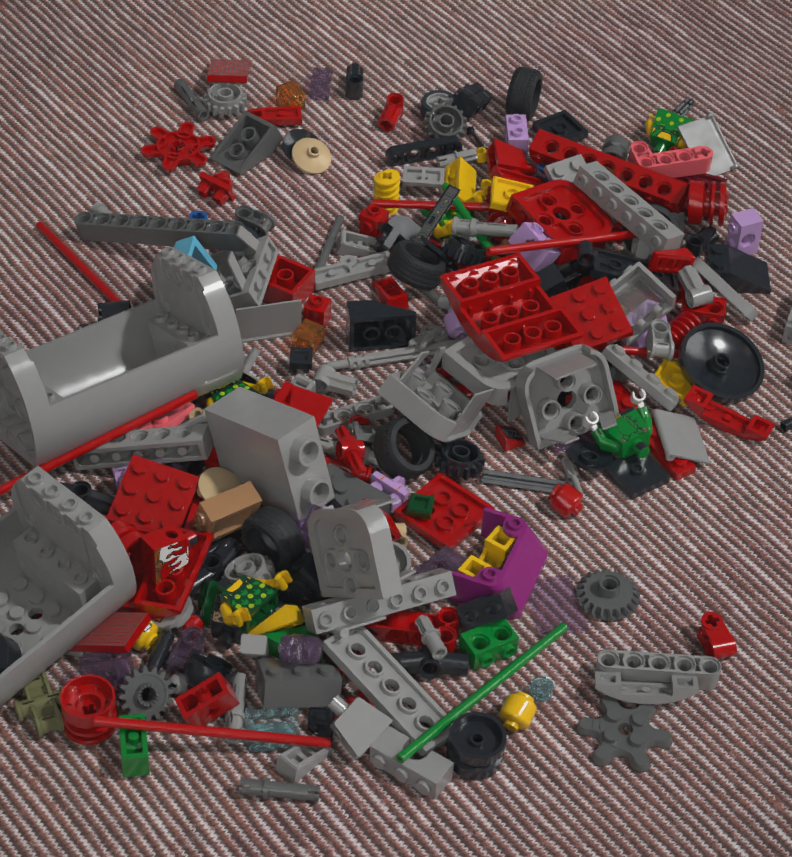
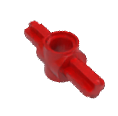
(350, 450)

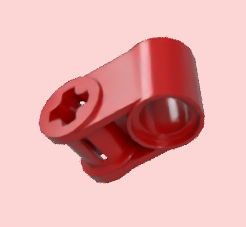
(716, 637)

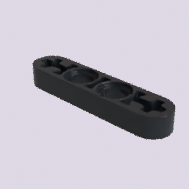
(396, 156)

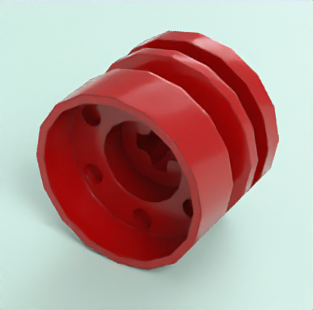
(707, 203)
(83, 699)

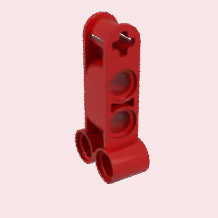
(401, 627)

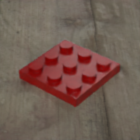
(596, 313)
(154, 495)
(453, 516)

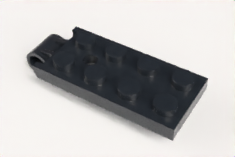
(613, 264)

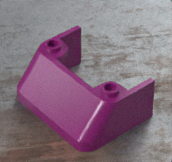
(519, 571)

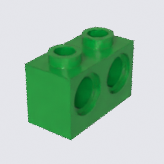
(489, 643)

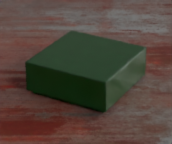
(420, 506)

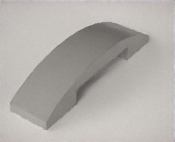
(646, 693)

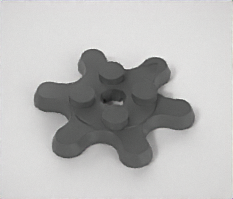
(615, 744)

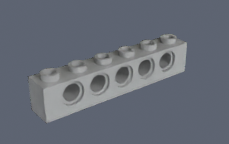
(628, 207)
(154, 444)
(417, 590)

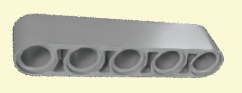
(659, 667)

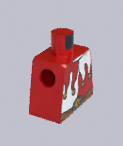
(165, 551)

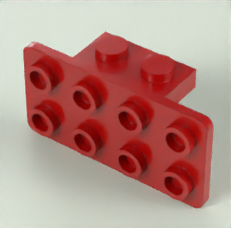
(303, 400)

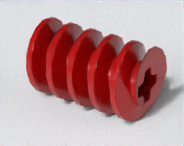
(681, 326)

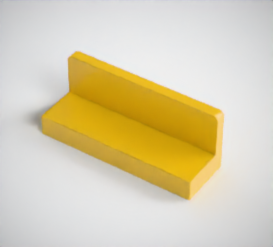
(461, 176)

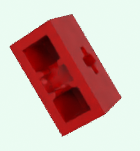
(207, 700)

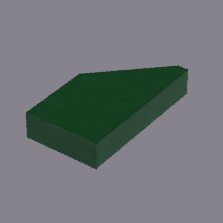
(207, 600)

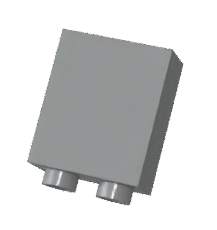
(272, 449)

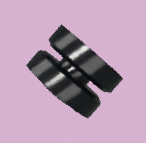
(476, 745)

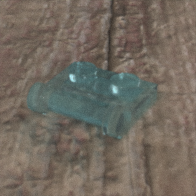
(287, 727)

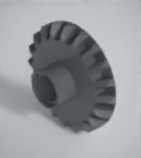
(607, 595)

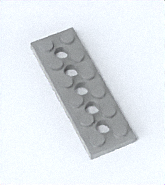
(389, 674)

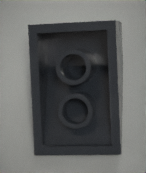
(738, 269)
(378, 326)

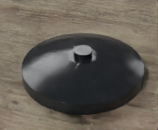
(721, 362)

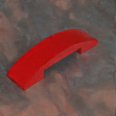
(726, 419)

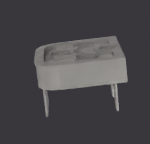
(247, 271)
(482, 373)
(540, 385)
(433, 401)
(359, 538)

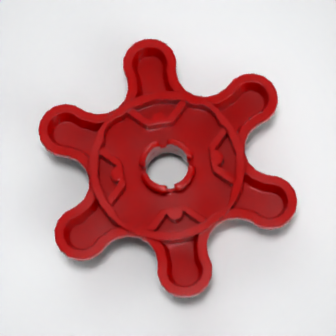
(169, 141)

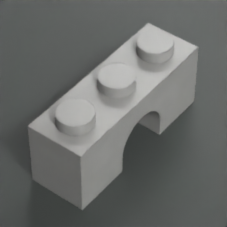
(426, 775)

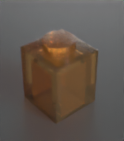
(290, 95)
(309, 335)

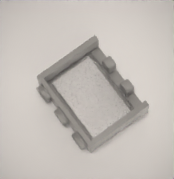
(642, 298)

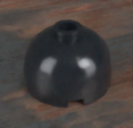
(200, 668)

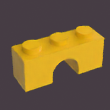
(494, 554)

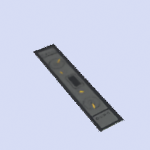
(437, 212)

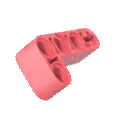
(674, 162)

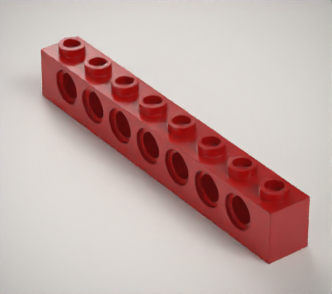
(638, 175)

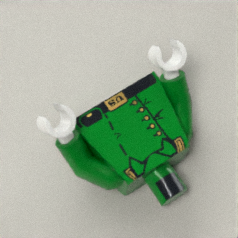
(629, 435)

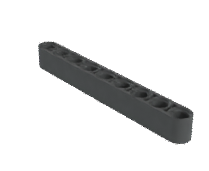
(158, 230)

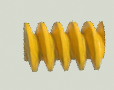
(387, 187)

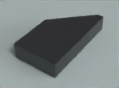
(320, 720)

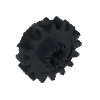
(463, 251)
(459, 459)

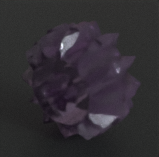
(300, 649)

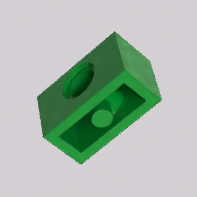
(134, 749)

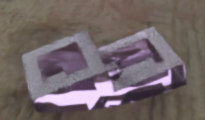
(321, 83)

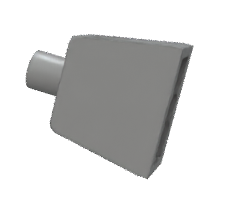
(357, 724)

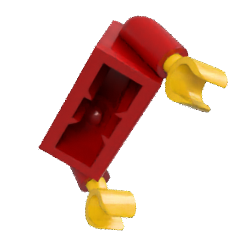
(504, 156)

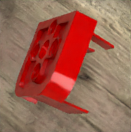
(560, 196)

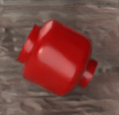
(566, 500)

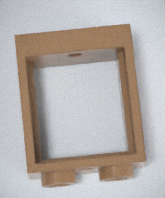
(227, 510)

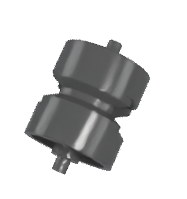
(616, 146)

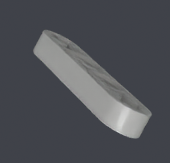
(725, 289)
(378, 408)

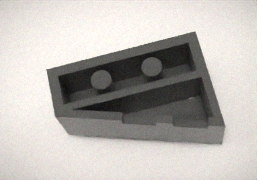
(350, 489)

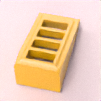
(282, 619)

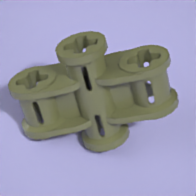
(41, 706)

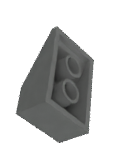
(247, 144)

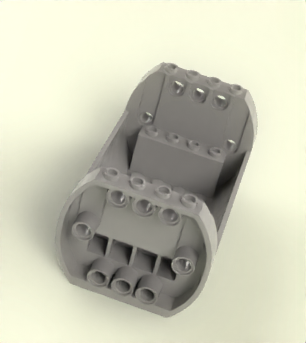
(122, 364)
(56, 563)

